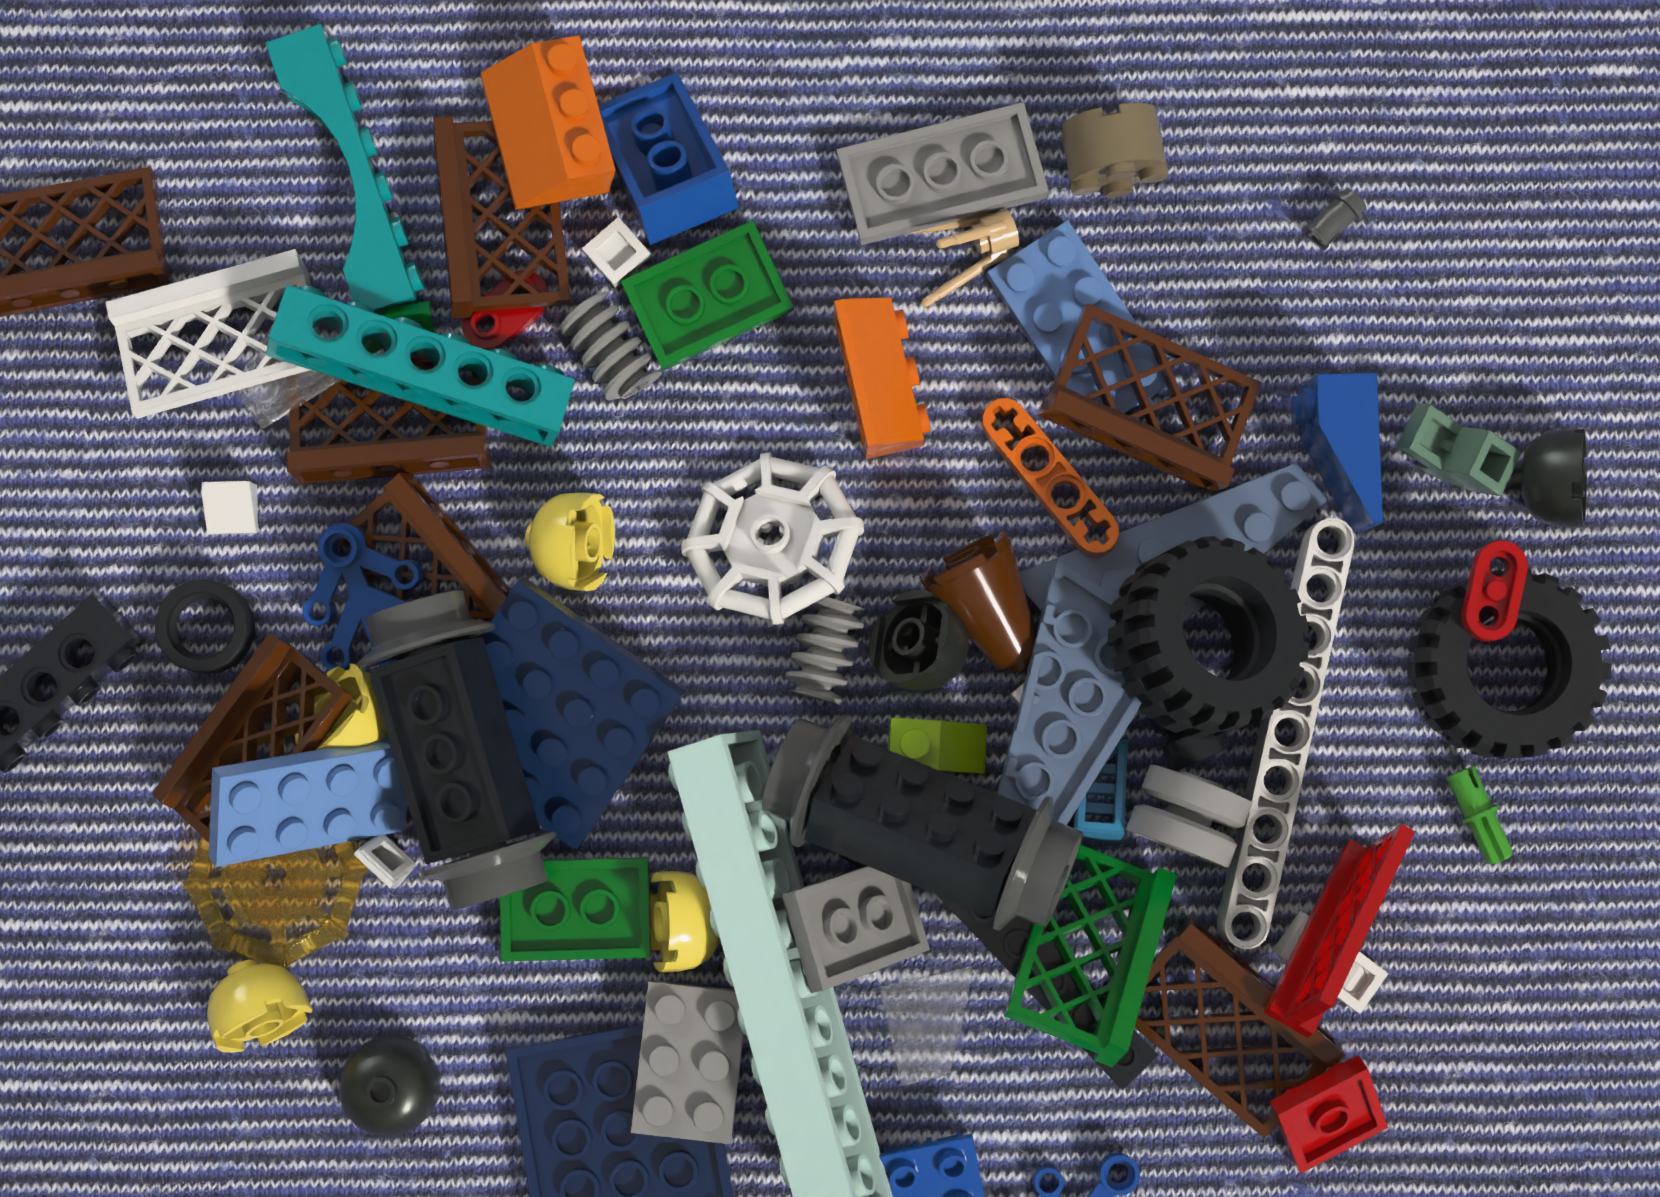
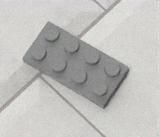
(942, 173)

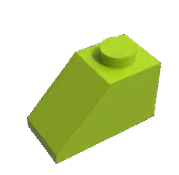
(940, 743)

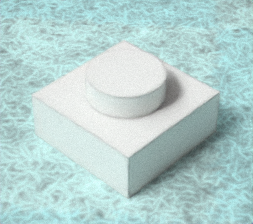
(616, 252)

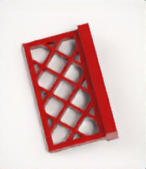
(1336, 930)

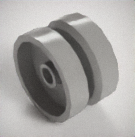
(1190, 812)

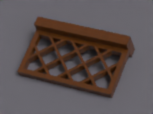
(460, 232)
(88, 279)
(1142, 440)
(378, 456)
(443, 539)
(240, 715)
(1254, 992)

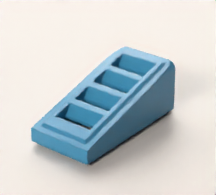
(1099, 831)

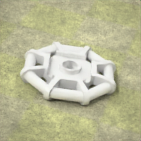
(786, 559)

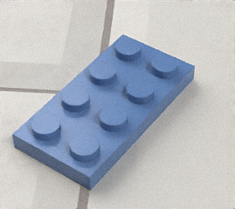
(1045, 295)
(304, 802)

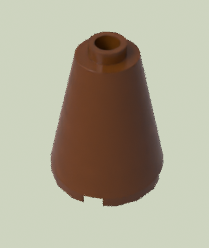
(990, 599)

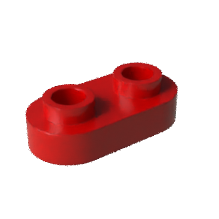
(508, 322)
(1497, 593)

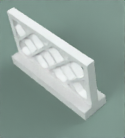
(199, 299)

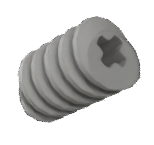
(607, 348)
(824, 650)

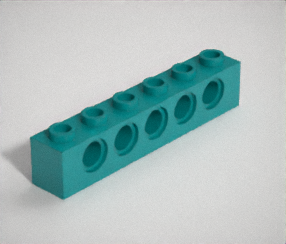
(395, 375)

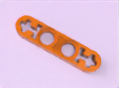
(1055, 473)

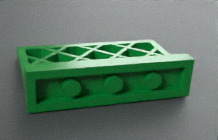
(1127, 974)

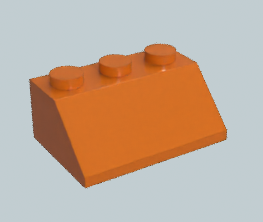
(548, 124)
(880, 375)

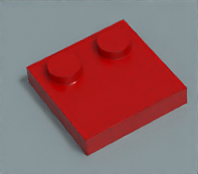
(1329, 1113)

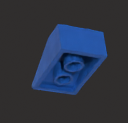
(666, 159)
(1343, 440)

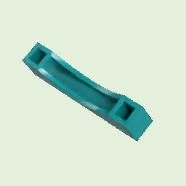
(311, 77)

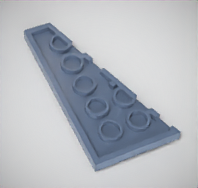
(1252, 513)
(1069, 701)

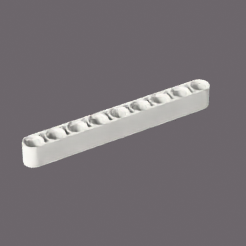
(1291, 759)

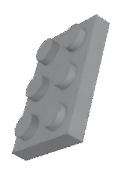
(853, 926)
(688, 1063)

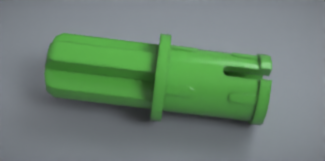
(1480, 814)

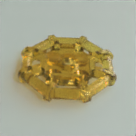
(275, 908)

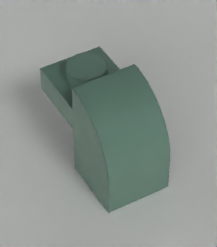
(1458, 454)

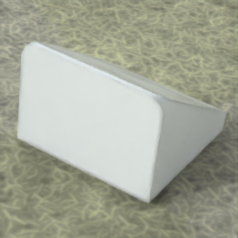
(230, 507)
(385, 860)

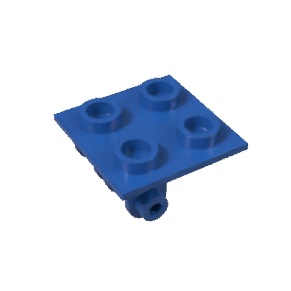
(934, 1168)

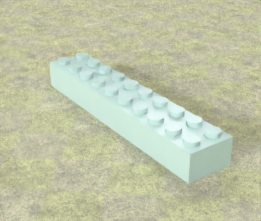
(793, 1034)

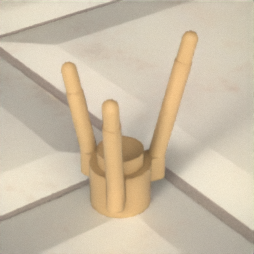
(990, 234)

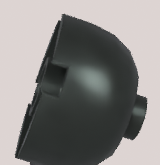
(1554, 478)
(919, 642)
(389, 1085)

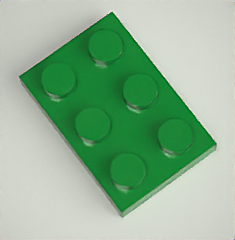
(707, 295)
(580, 912)

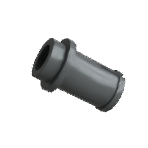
(1335, 218)

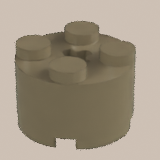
(1114, 150)

